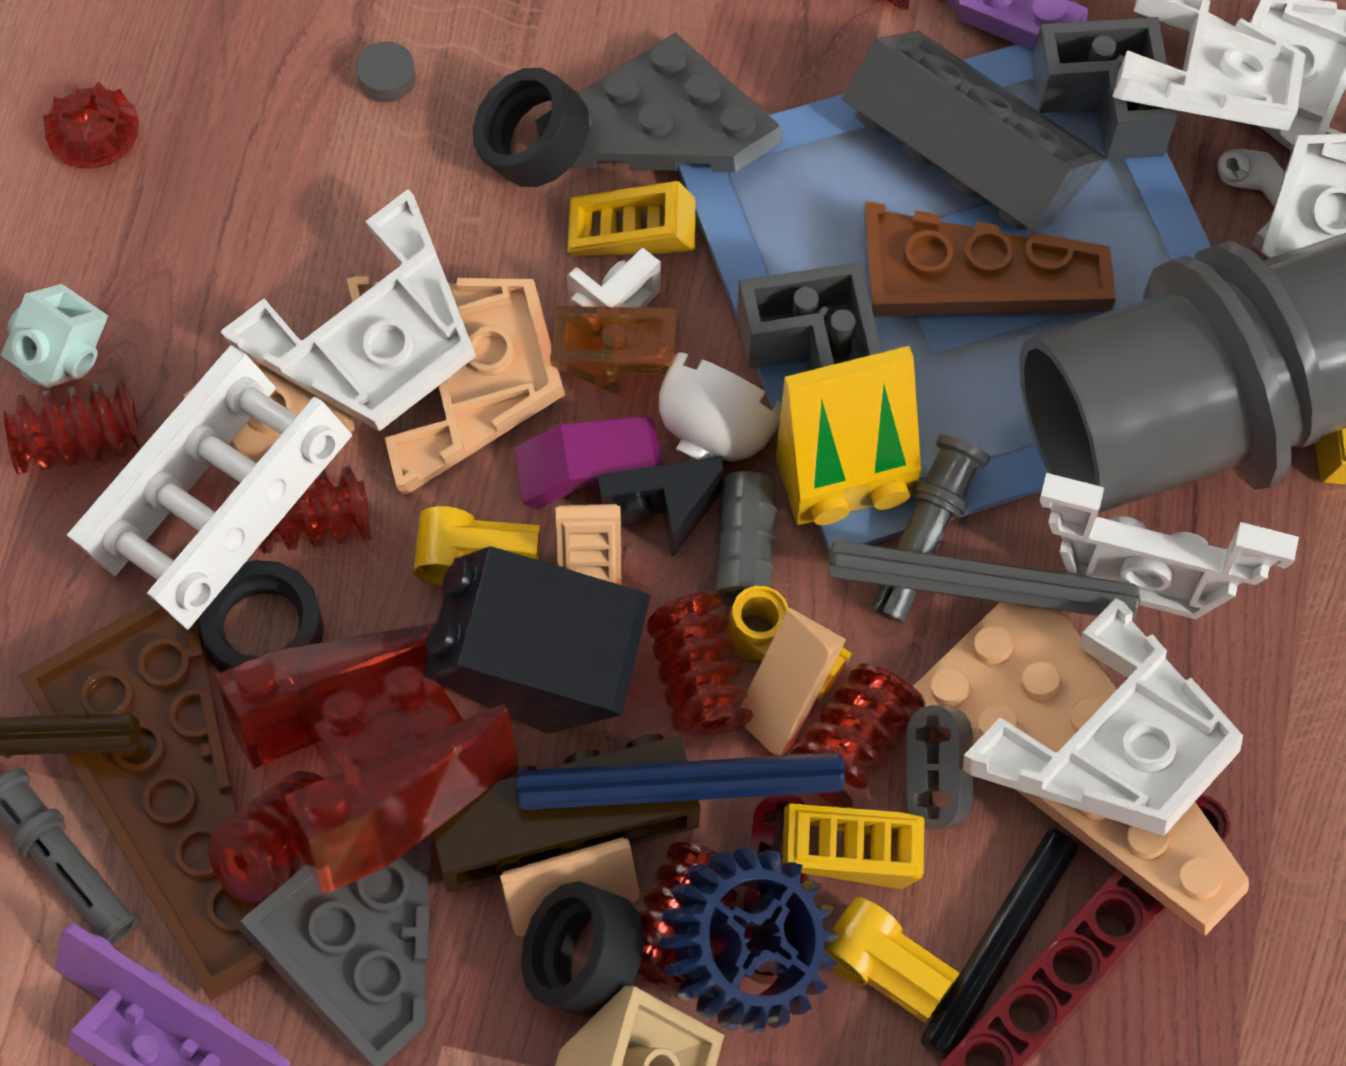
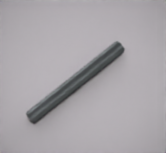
(978, 579)

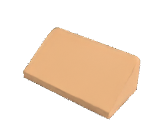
(790, 680)
(601, 866)

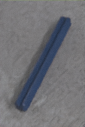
(680, 781)

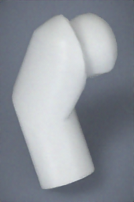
(1251, 171)

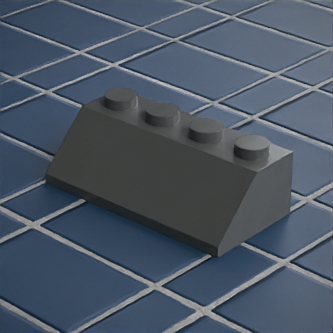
(971, 129)

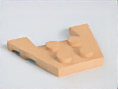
(490, 393)

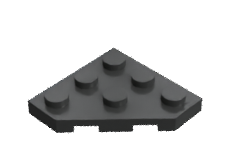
(672, 111)
(354, 951)

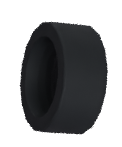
(502, 112)
(250, 580)
(552, 937)

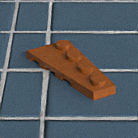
(959, 270)

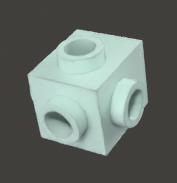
(53, 336)

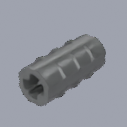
(745, 533)

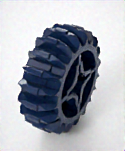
(779, 905)

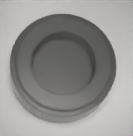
(385, 71)

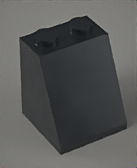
(535, 639)

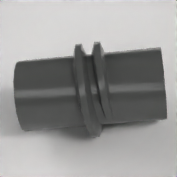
(1199, 377)

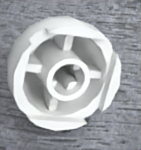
(715, 412)

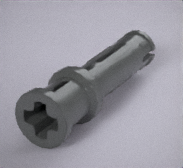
(939, 501)
(41, 836)

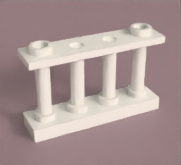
(178, 456)

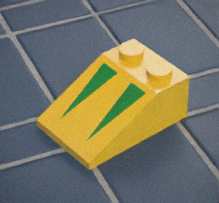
(849, 437)

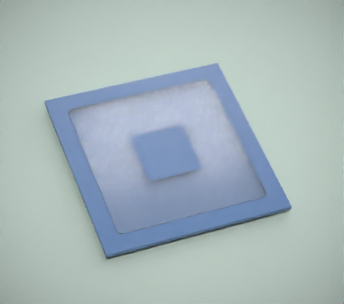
(805, 212)

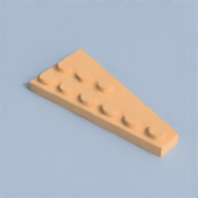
(1037, 678)

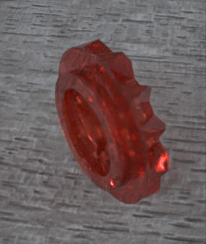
(106, 141)

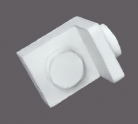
(625, 284)

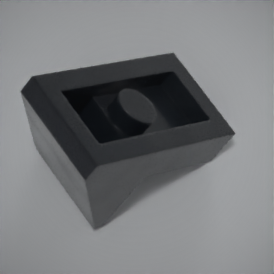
(676, 490)

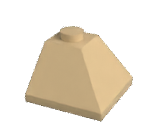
(641, 1032)

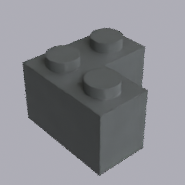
(1078, 71)
(807, 316)

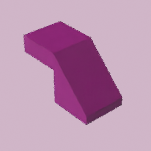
(578, 452)

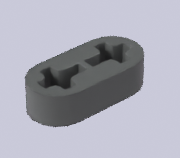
(938, 766)

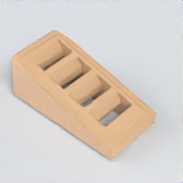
(590, 540)

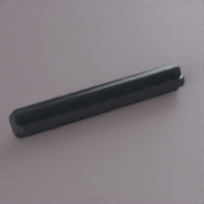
(999, 943)

